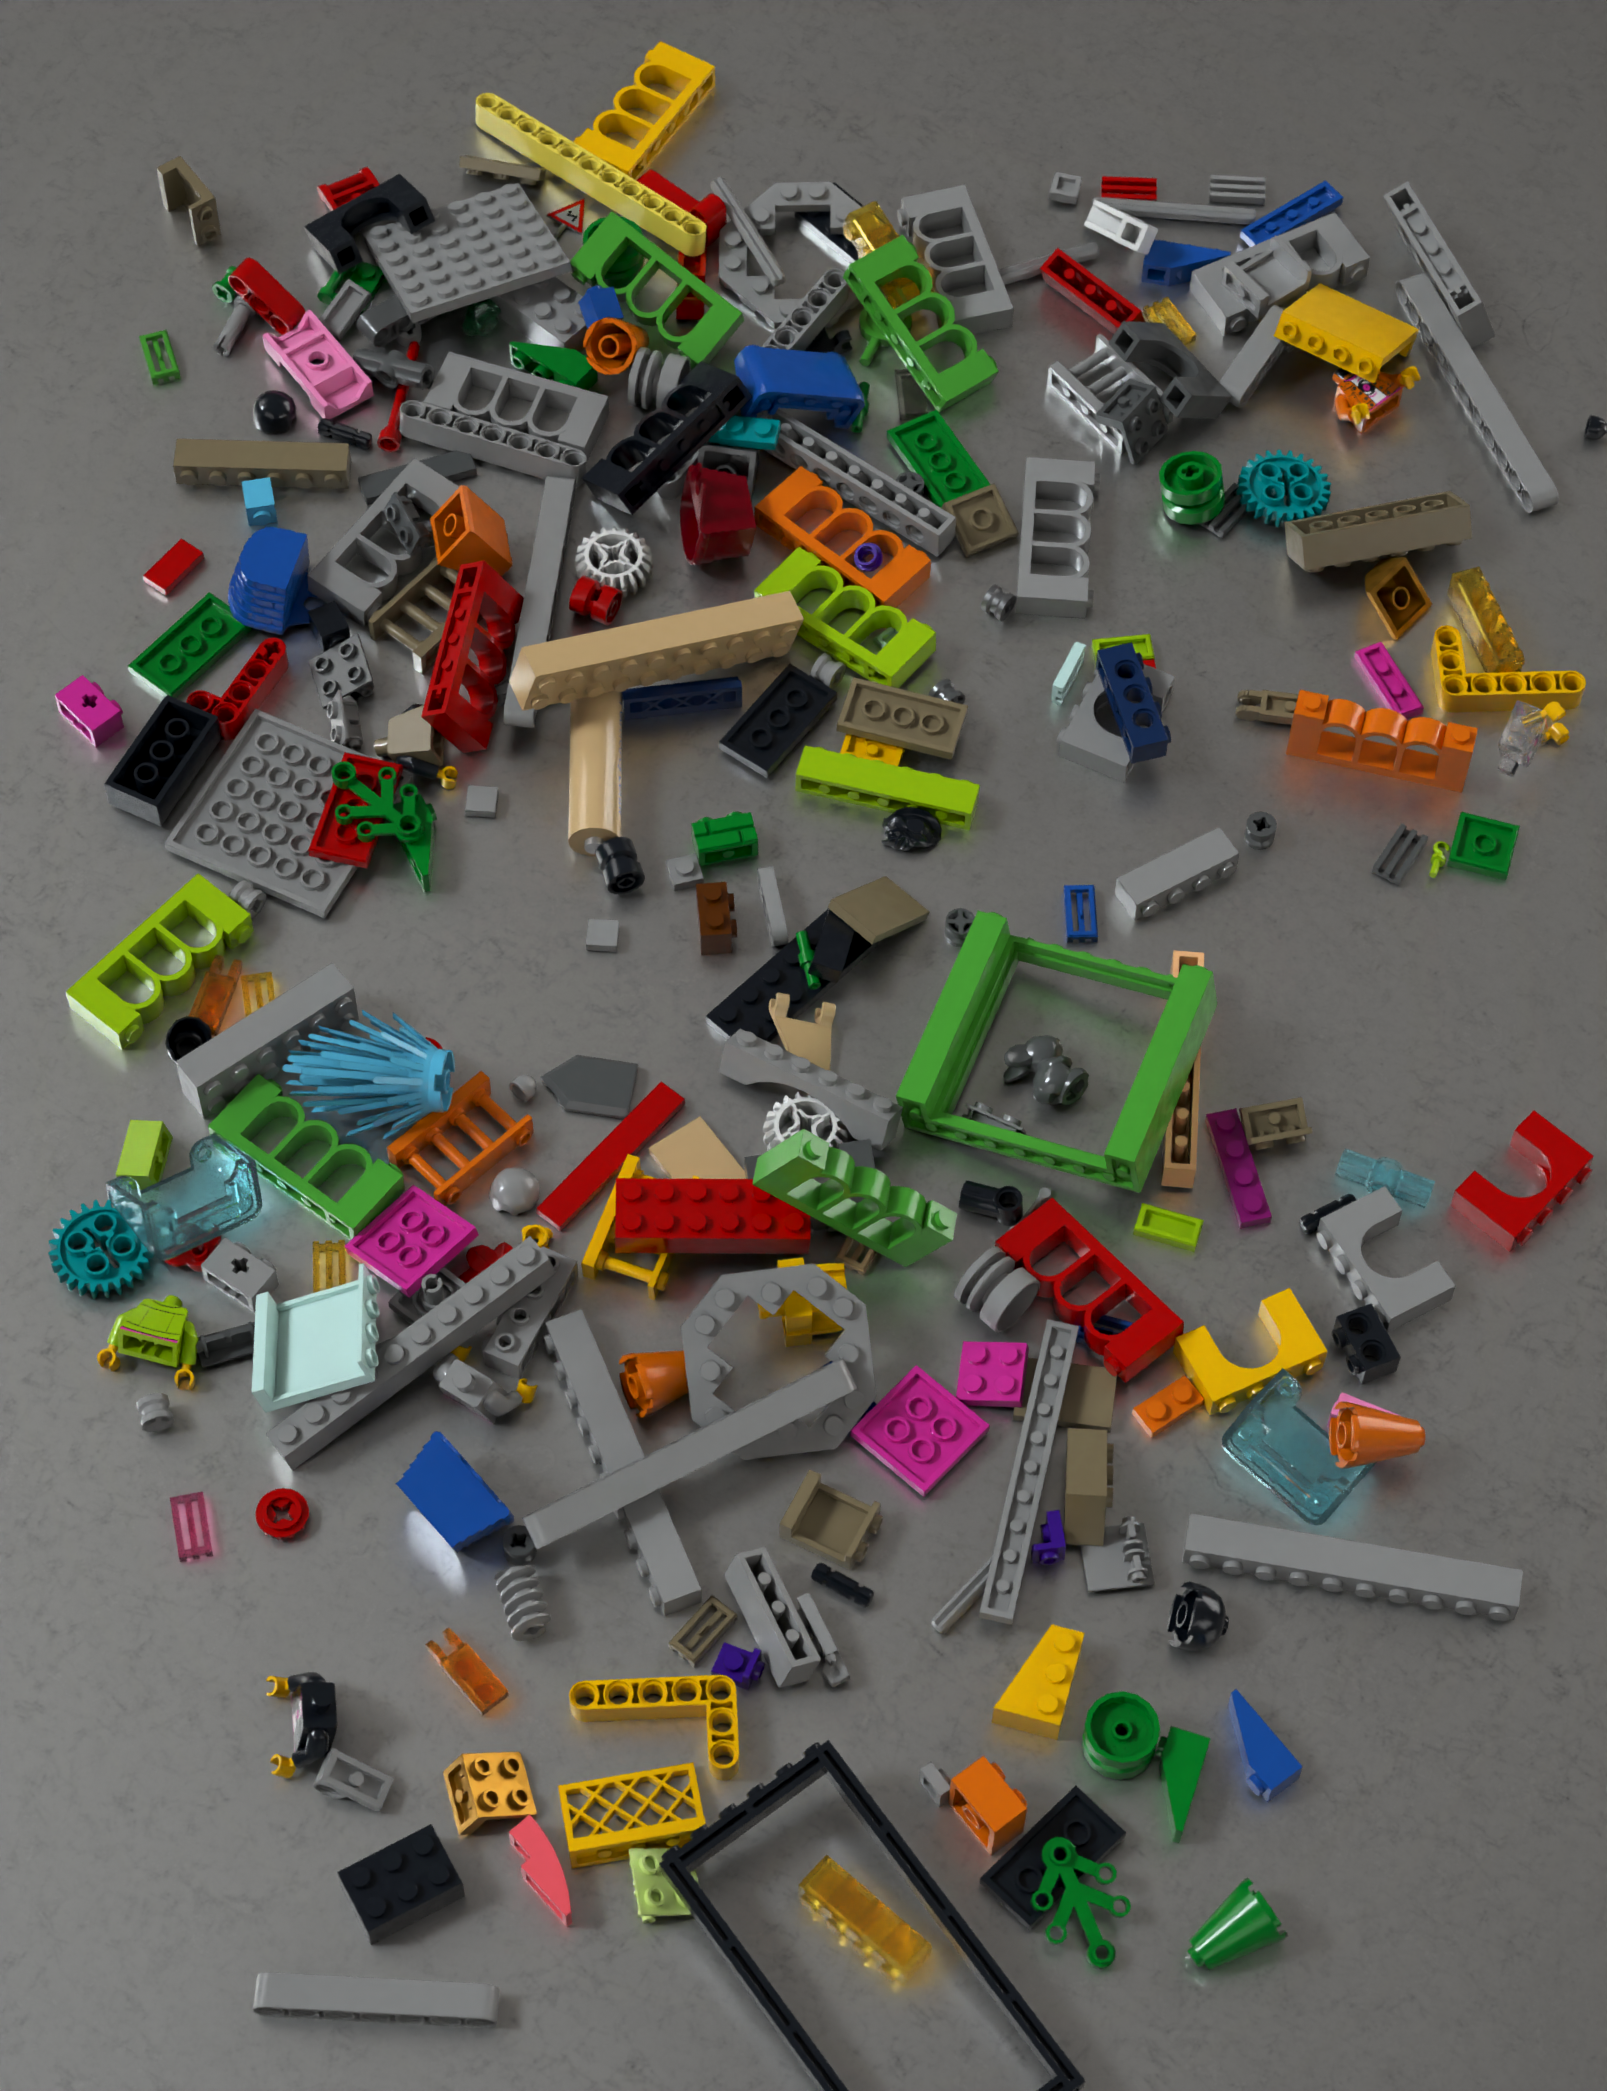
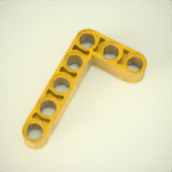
(1463, 691)
(668, 1707)

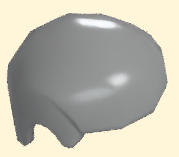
(514, 1190)

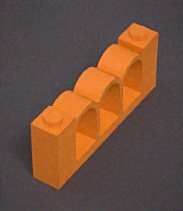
(804, 492)
(1451, 742)

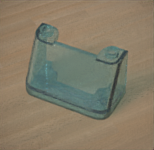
(194, 1204)
(1290, 1452)

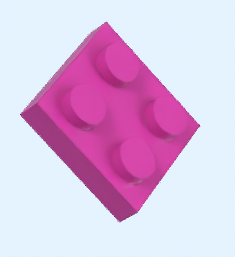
(992, 1374)

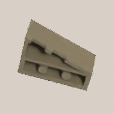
(1087, 1486)

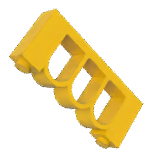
(661, 66)

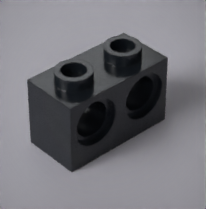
(1373, 1342)

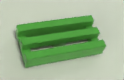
(164, 373)

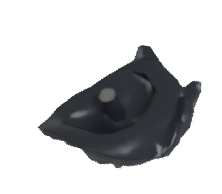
(911, 828)

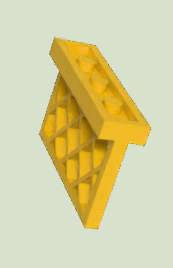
(615, 1845)

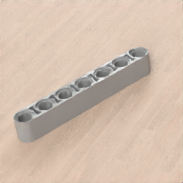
(490, 442)
(376, 2000)

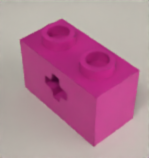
(90, 710)

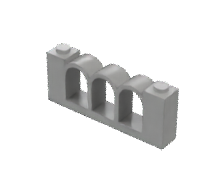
(945, 210)
(1326, 235)
(1439, 264)
(586, 408)
(1052, 593)
(352, 594)

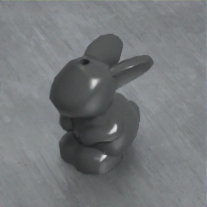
(1053, 1078)

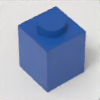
(599, 304)

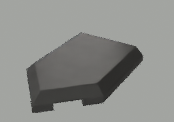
(593, 1085)

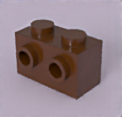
(714, 919)

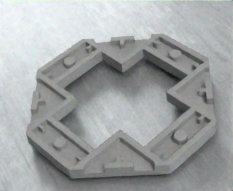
(781, 197)
(770, 1290)

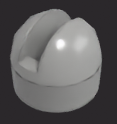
(523, 1087)

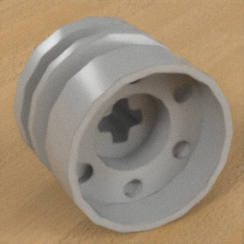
(652, 379)
(997, 1289)

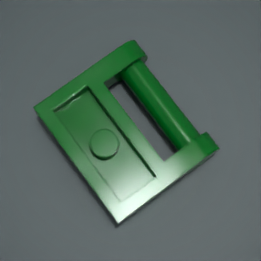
(364, 274)

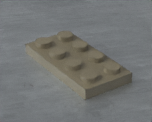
(902, 718)

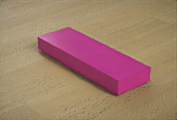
(1388, 680)

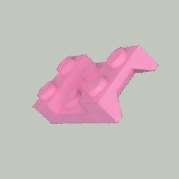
(335, 383)

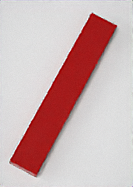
(609, 1156)

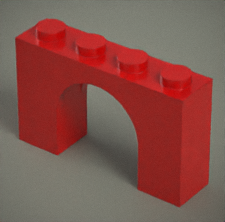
(1512, 1218)

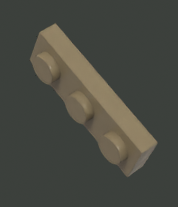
(501, 169)

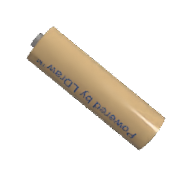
(595, 771)

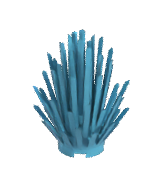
(385, 1072)

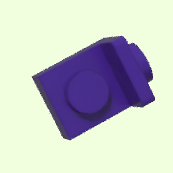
(1053, 1541)
(739, 1665)

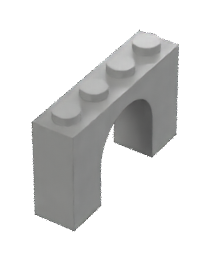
(1093, 746)
(1394, 1299)

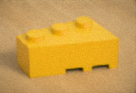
(1042, 1687)

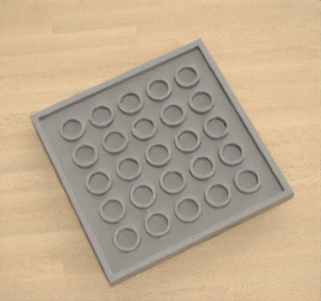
(468, 253)
(262, 813)

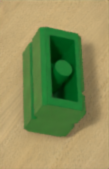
(724, 838)

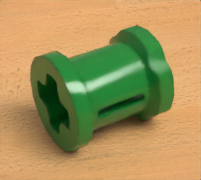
(228, 294)

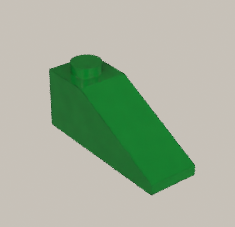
(421, 851)
(1179, 1771)

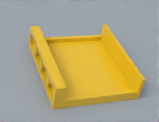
(1345, 331)

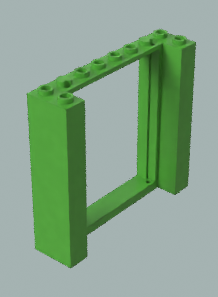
(967, 1012)

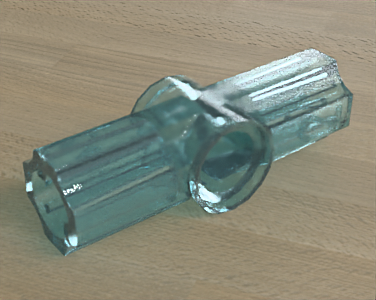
(1385, 1172)

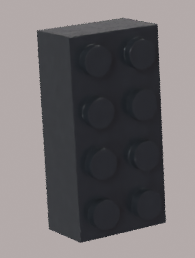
(163, 760)

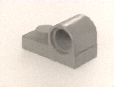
(347, 1777)

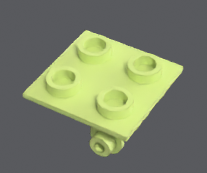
(652, 1890)

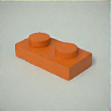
(1168, 1406)

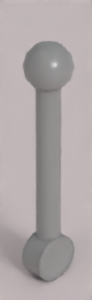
(1044, 1195)

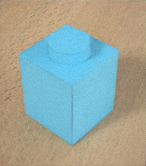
(259, 501)

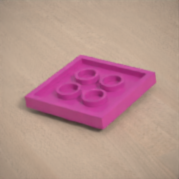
(411, 1240)
(919, 1430)

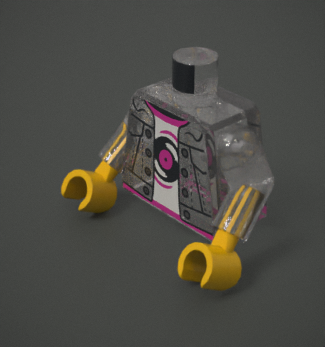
(1528, 731)

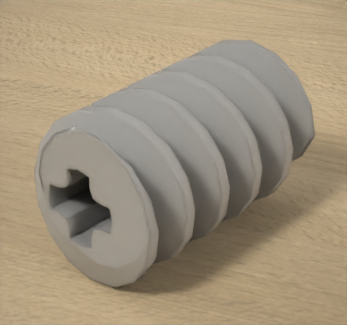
(521, 1602)

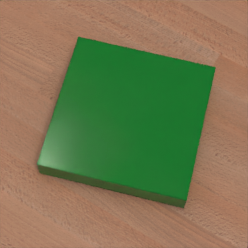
(1483, 846)

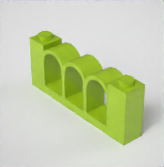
(893, 663)
(124, 1021)

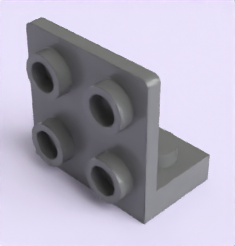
(1138, 415)

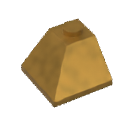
(1396, 594)

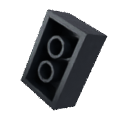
(401, 1884)

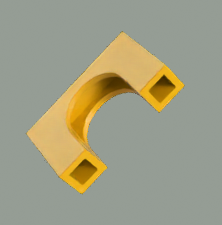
(1226, 1384)

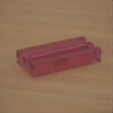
(195, 1551)

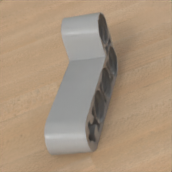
(1255, 359)

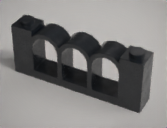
(718, 398)

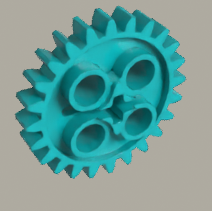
(1264, 492)
(77, 1265)

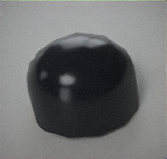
(274, 412)
(186, 1036)

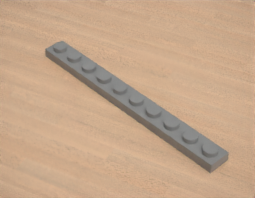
(1028, 1472)

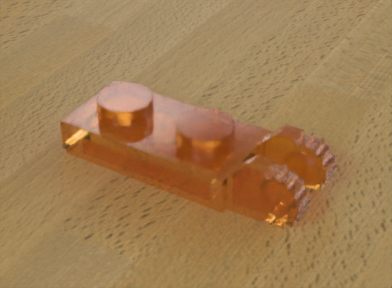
(216, 993)
(469, 1673)

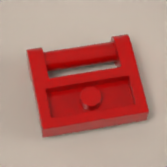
(347, 189)

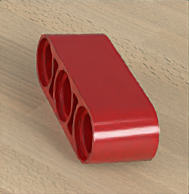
(266, 296)

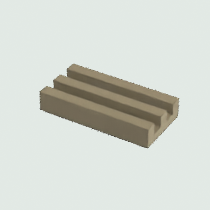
(685, 1651)

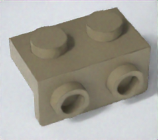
(1275, 1122)

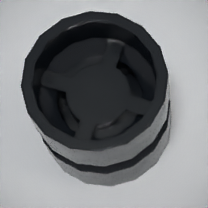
(619, 865)

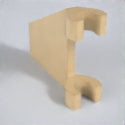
(802, 1037)

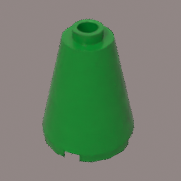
(1236, 1929)

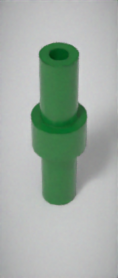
(857, 424)
(805, 958)

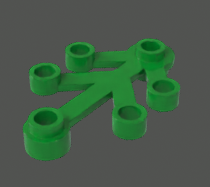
(379, 806)
(1078, 1896)

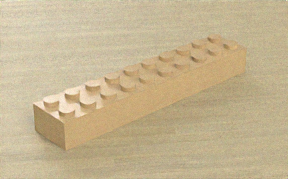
(655, 650)

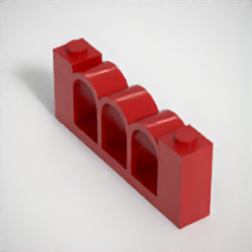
(475, 592)
(1124, 1352)

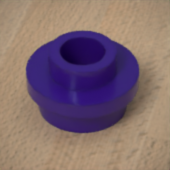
(865, 550)

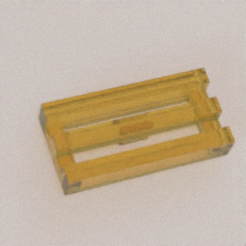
(1172, 318)
(256, 978)
(329, 1248)

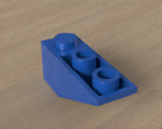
(1173, 262)

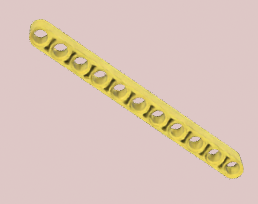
(590, 174)

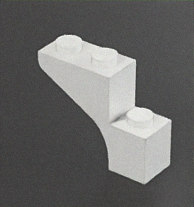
(1121, 227)

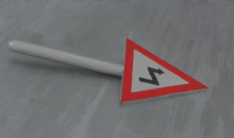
(570, 217)

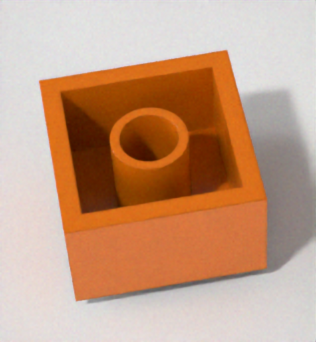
(988, 1804)

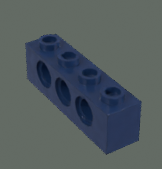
(1140, 742)

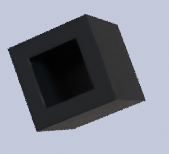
(328, 625)

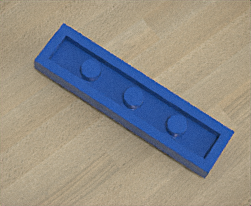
(1293, 214)

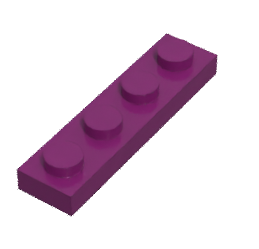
(1238, 1168)

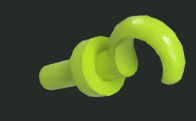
(1438, 859)

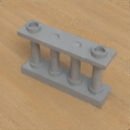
(1083, 398)

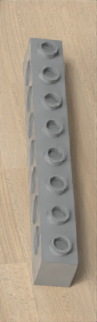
(864, 485)

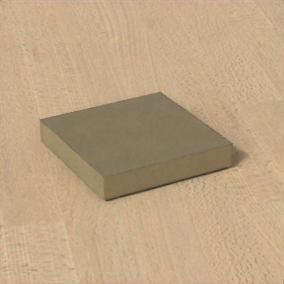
(981, 520)

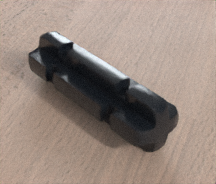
(344, 433)
(1311, 1221)
(842, 1585)

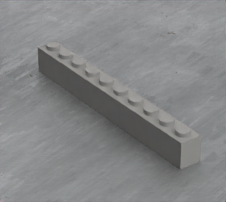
(415, 1351)
(614, 1447)
(1352, 1567)

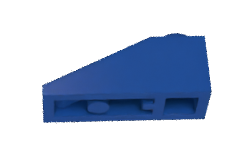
(1264, 1757)

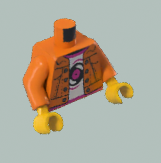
(1368, 402)

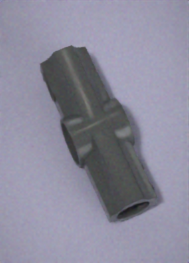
(394, 369)

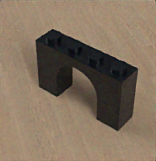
(391, 200)

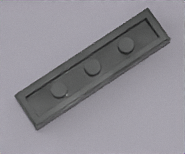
(451, 465)

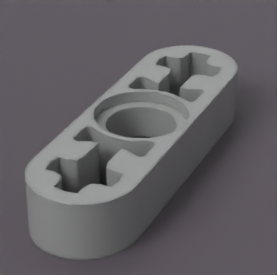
(772, 906)

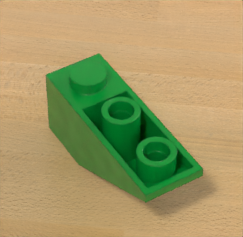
(554, 364)

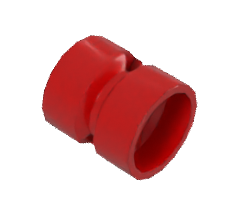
(592, 599)

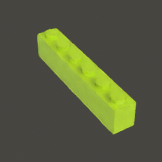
(886, 786)

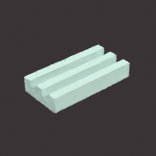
(1068, 673)

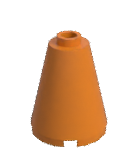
(613, 345)
(653, 1380)
(1371, 1435)

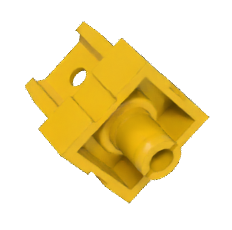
(801, 1317)

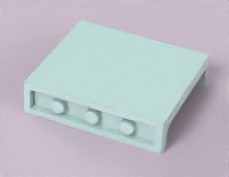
(315, 1343)

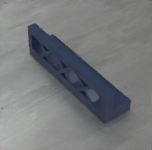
(682, 698)

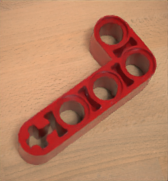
(709, 210)
(266, 664)

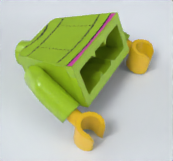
(157, 1334)

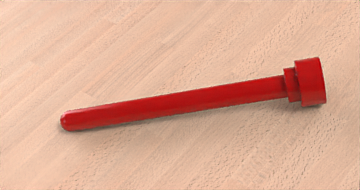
(390, 436)

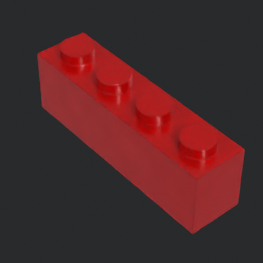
(1088, 292)

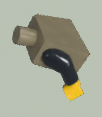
(416, 746)

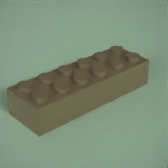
(1378, 531)

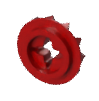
(281, 1500)

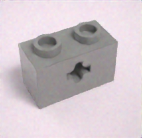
(239, 1273)

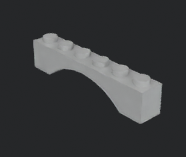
(860, 1110)

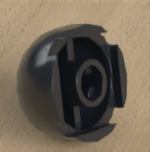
(1197, 1618)

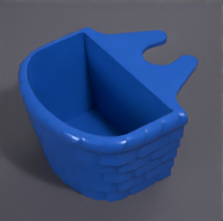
(271, 581)
(453, 1494)

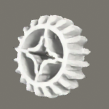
(612, 554)
(805, 1114)

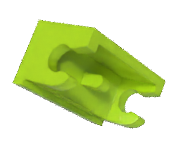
(145, 1152)

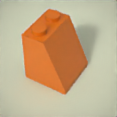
(470, 532)

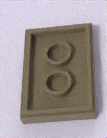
(878, 909)
(1086, 1399)

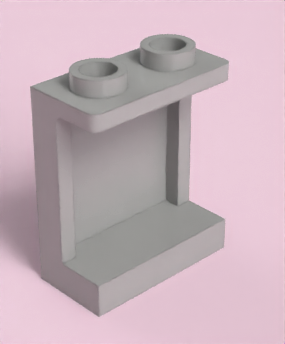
(1267, 278)

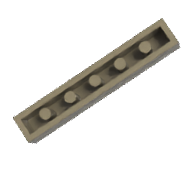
(284, 462)

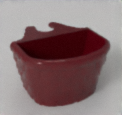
(715, 516)

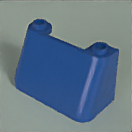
(799, 382)

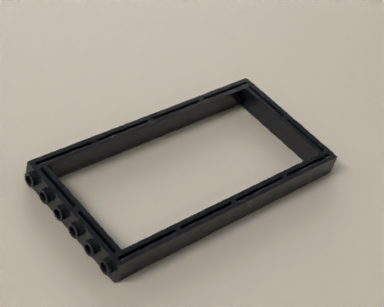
(763, 1801)

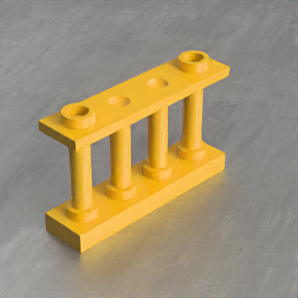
(598, 1258)

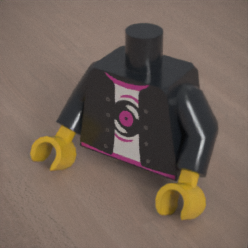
(312, 1716)

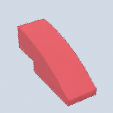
(542, 1867)

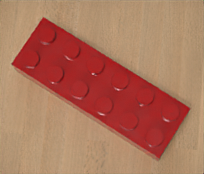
(705, 1218)

